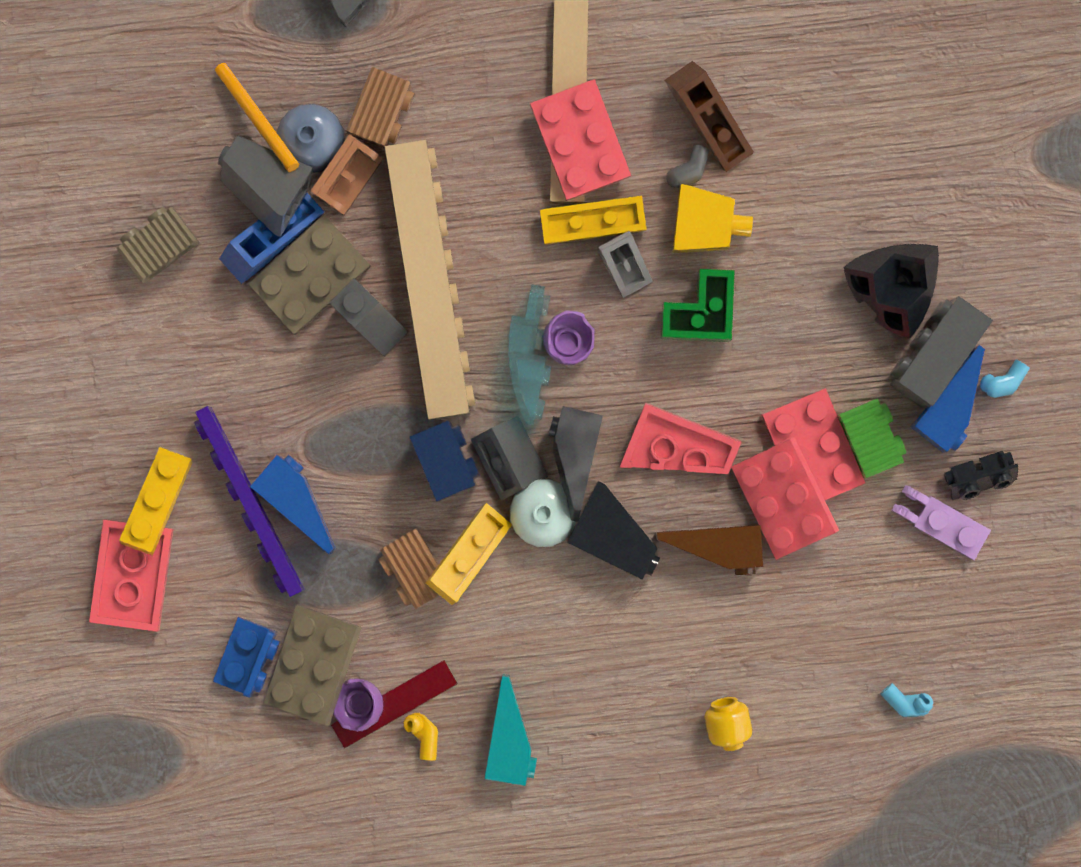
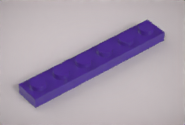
(255, 515)

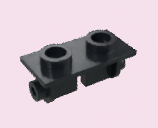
(996, 472)

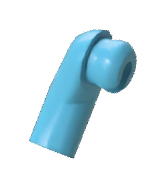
(1005, 384)
(907, 705)

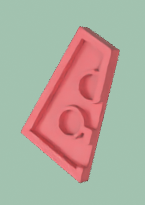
(676, 443)

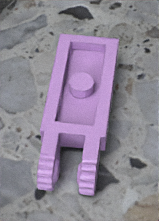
(944, 524)

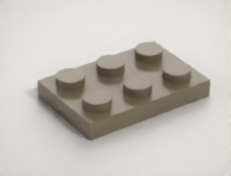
(309, 274)
(312, 665)

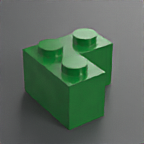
(707, 318)

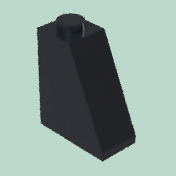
(613, 535)

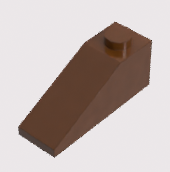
(709, 115)
(726, 546)

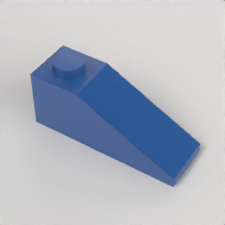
(259, 246)
(950, 415)
(291, 495)

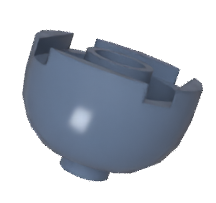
(312, 135)

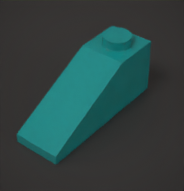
(509, 747)

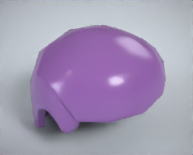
(569, 338)
(358, 705)

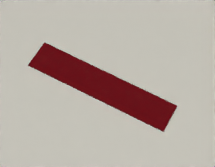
(403, 699)

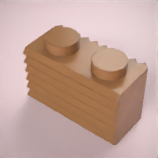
(380, 108)
(412, 565)

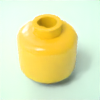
(728, 723)

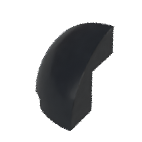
(896, 284)

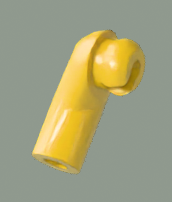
(426, 732)

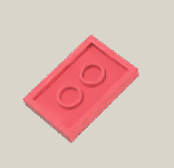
(580, 140)
(820, 439)
(785, 498)
(129, 582)

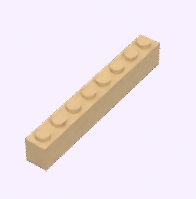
(428, 280)

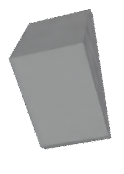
(625, 264)

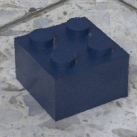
(444, 460)

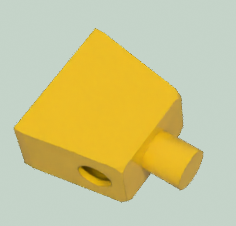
(706, 221)

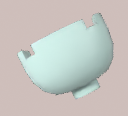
(541, 514)

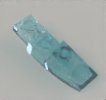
(529, 370)

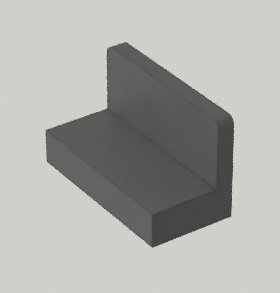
(509, 457)

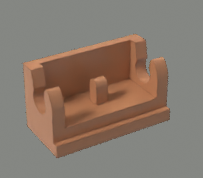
(346, 175)

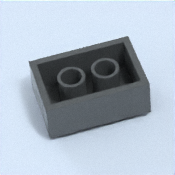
(939, 351)

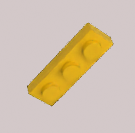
(593, 220)
(156, 501)
(468, 554)

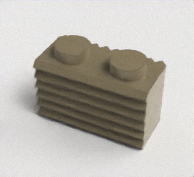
(156, 244)

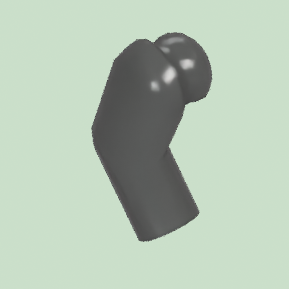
(690, 171)

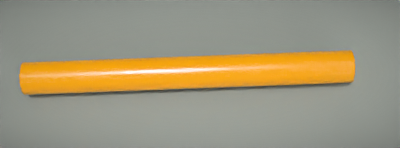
(257, 117)

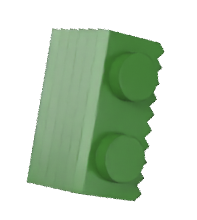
(872, 438)

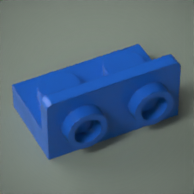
(246, 656)

